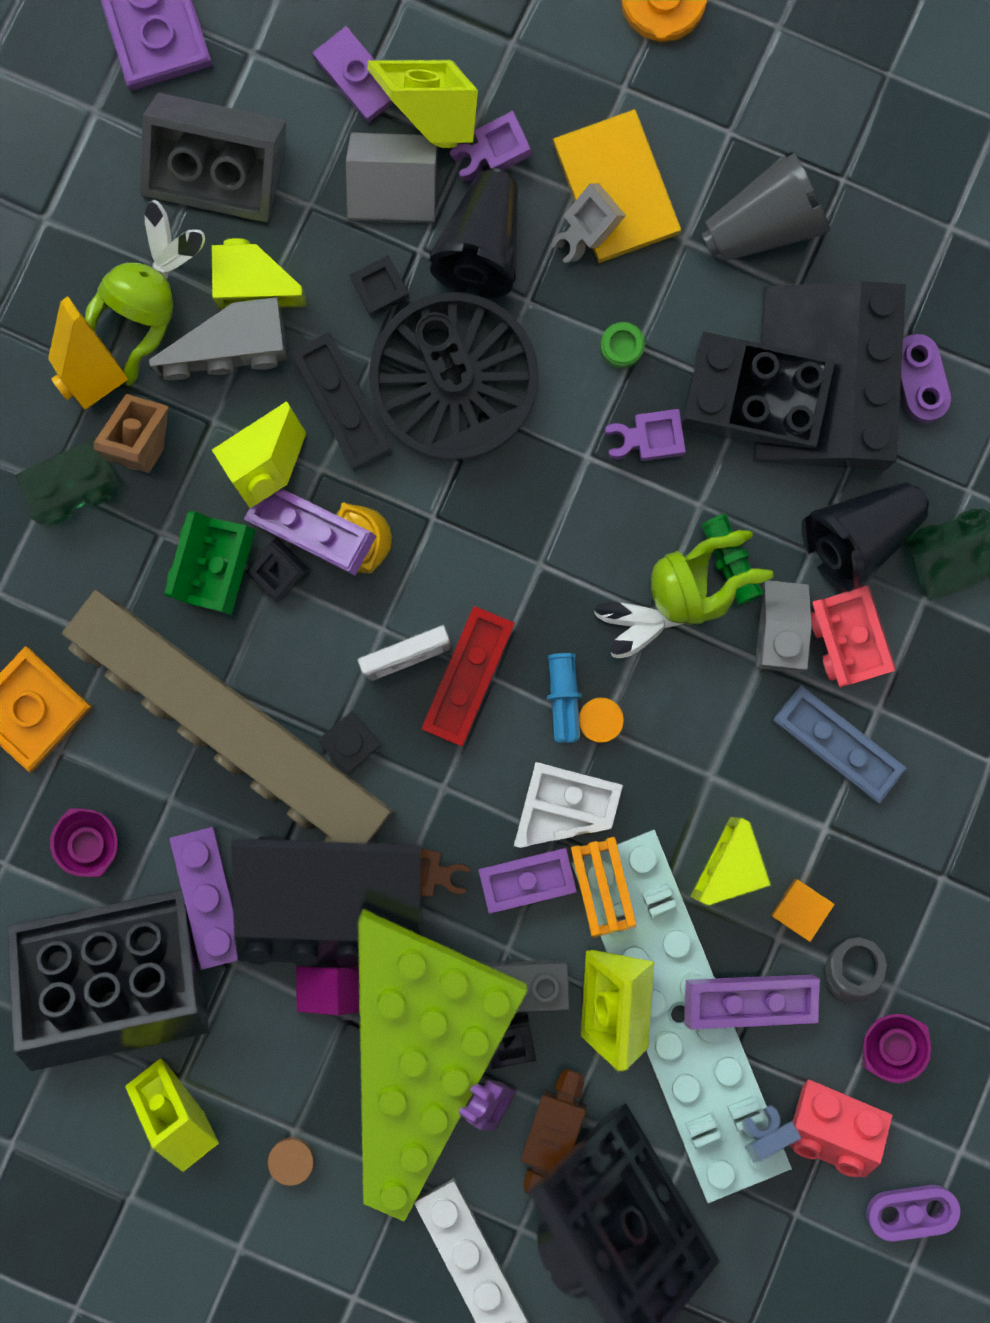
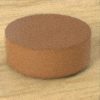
(291, 1161)

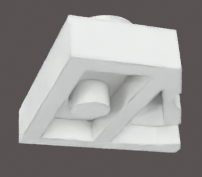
(565, 805)

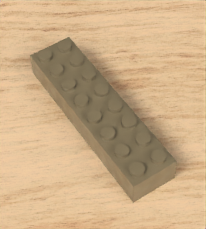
(221, 717)

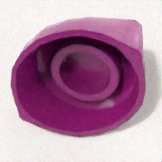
(84, 843)
(896, 1048)

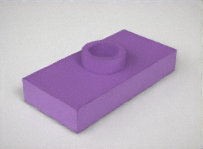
(346, 65)

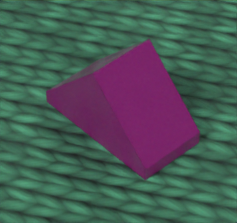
(328, 989)

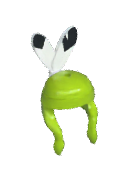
(142, 290)
(679, 595)

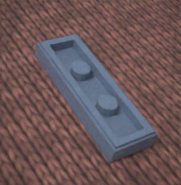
(839, 744)

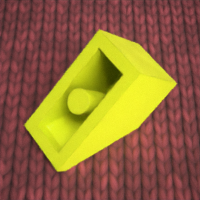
(247, 273)
(262, 454)
(171, 1116)

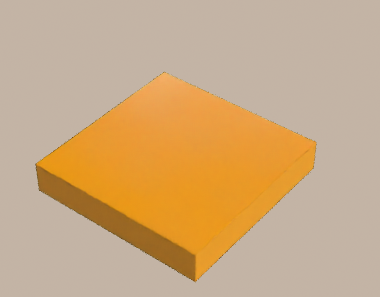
(36, 709)

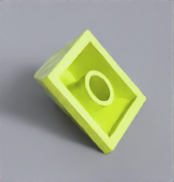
(431, 96)

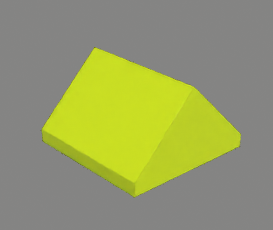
(733, 865)
(617, 1006)

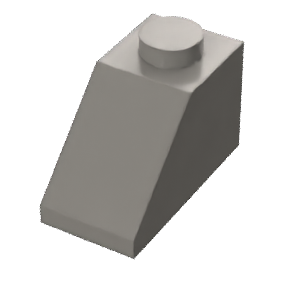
(784, 627)

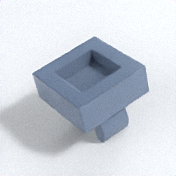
(772, 1138)

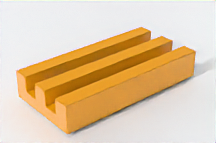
(594, 849)

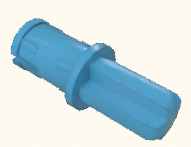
(564, 697)

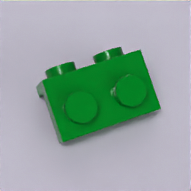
(209, 562)

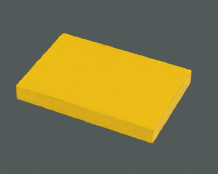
(623, 164)

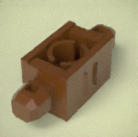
(554, 1127)

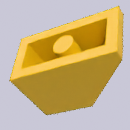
(81, 359)

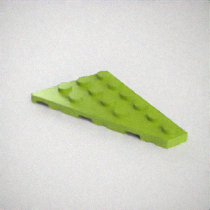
(424, 1043)

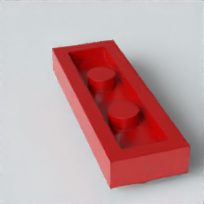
(468, 676)

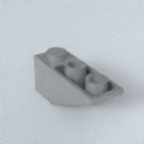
(233, 337)

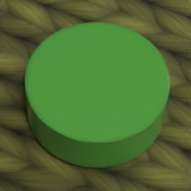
(622, 345)

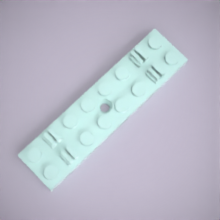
(697, 1069)

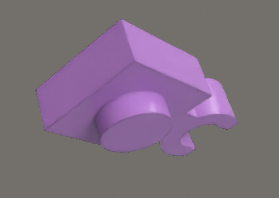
(499, 145)
(656, 436)
(488, 1104)

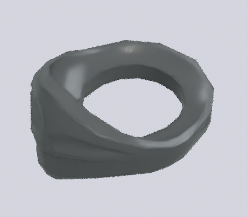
(840, 986)

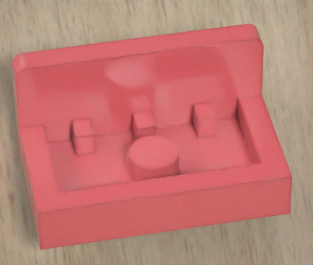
(852, 637)
(840, 1130)

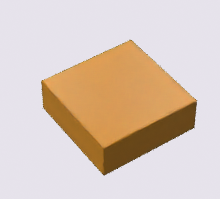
(802, 910)

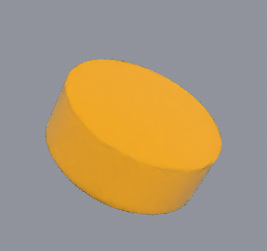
(601, 720)

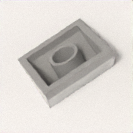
(391, 178)

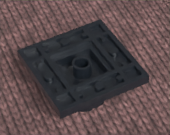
(620, 1227)

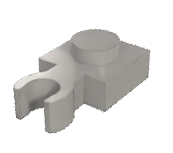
(591, 222)

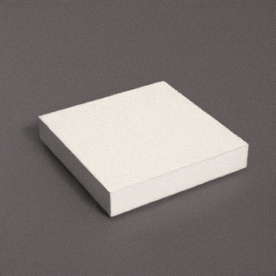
(405, 653)

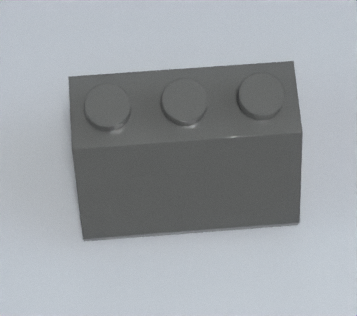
(211, 156)

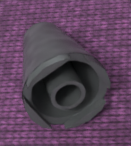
(767, 213)

